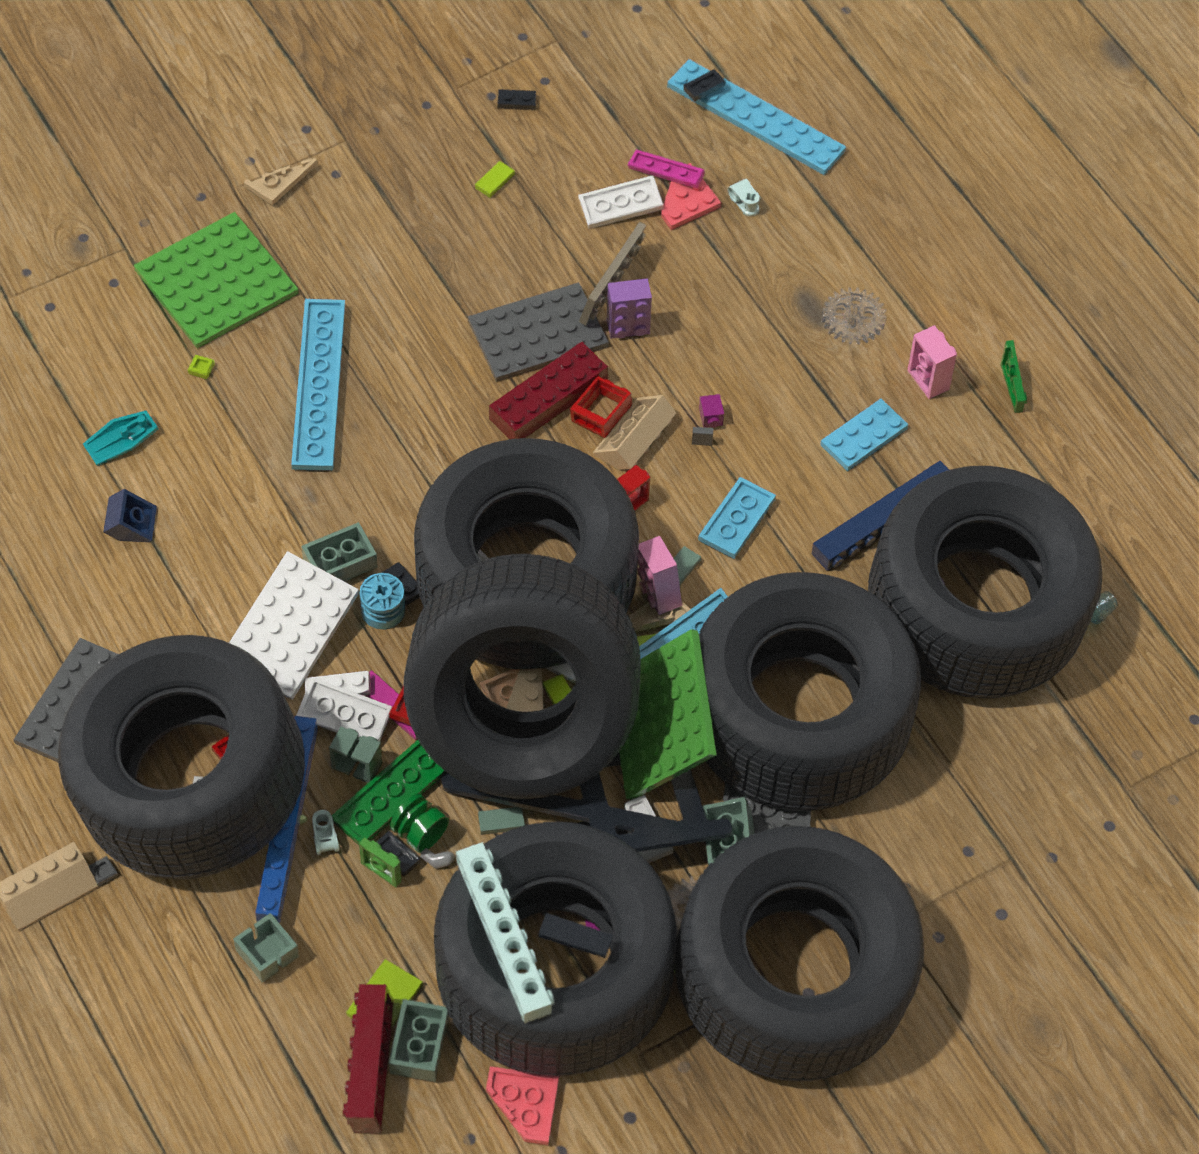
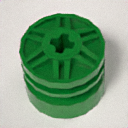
(419, 823)

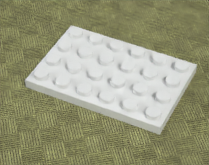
(294, 620)

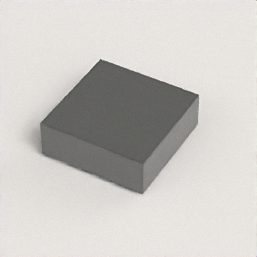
(702, 436)
(103, 871)

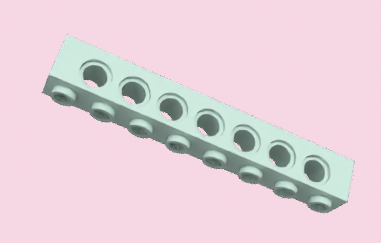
(529, 1005)

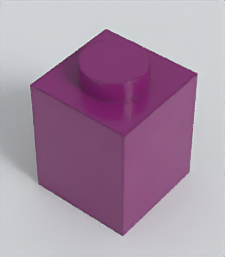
(711, 411)

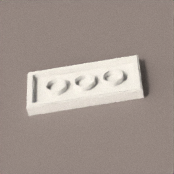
(621, 202)
(344, 708)

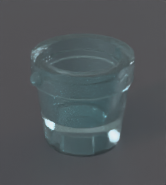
(1106, 605)

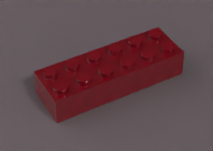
(547, 392)
(369, 1058)

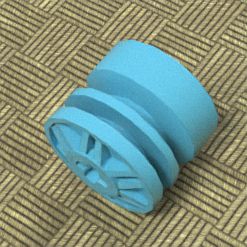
(382, 601)

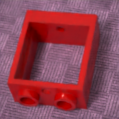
(594, 422)
(637, 486)

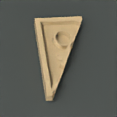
(276, 184)
(648, 618)

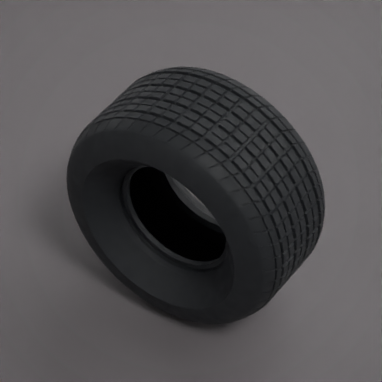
(535, 486)
(1013, 520)
(821, 623)
(144, 697)
(510, 749)
(816, 876)
(591, 1021)

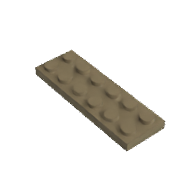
(613, 273)

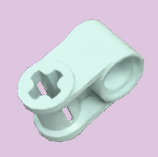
(745, 197)
(324, 836)

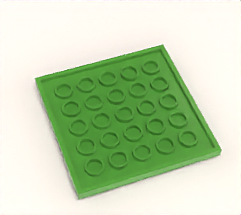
(216, 279)
(671, 720)

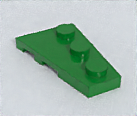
(1012, 377)

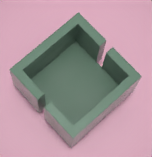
(349, 748)
(268, 950)

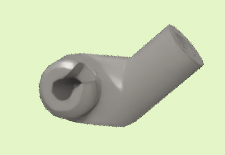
(437, 860)

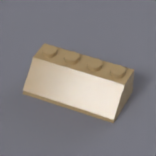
(635, 432)
(46, 886)

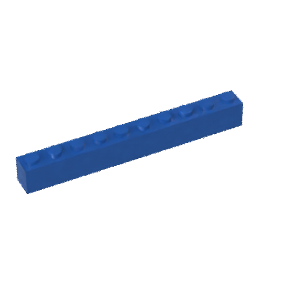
(282, 846)

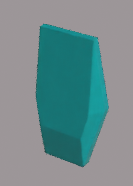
(120, 436)

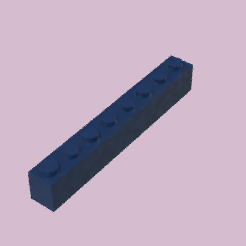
(865, 526)

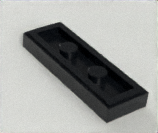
(575, 935)

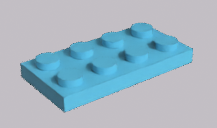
(864, 434)
(736, 517)

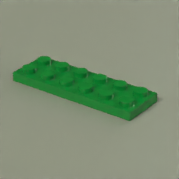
(379, 800)

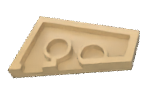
(527, 691)

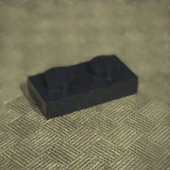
(704, 85)
(516, 99)
(409, 584)
(407, 858)

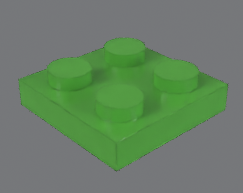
(380, 862)

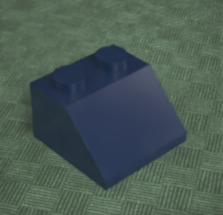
(129, 517)

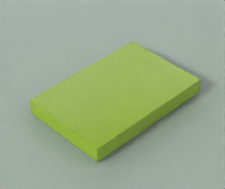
(400, 984)

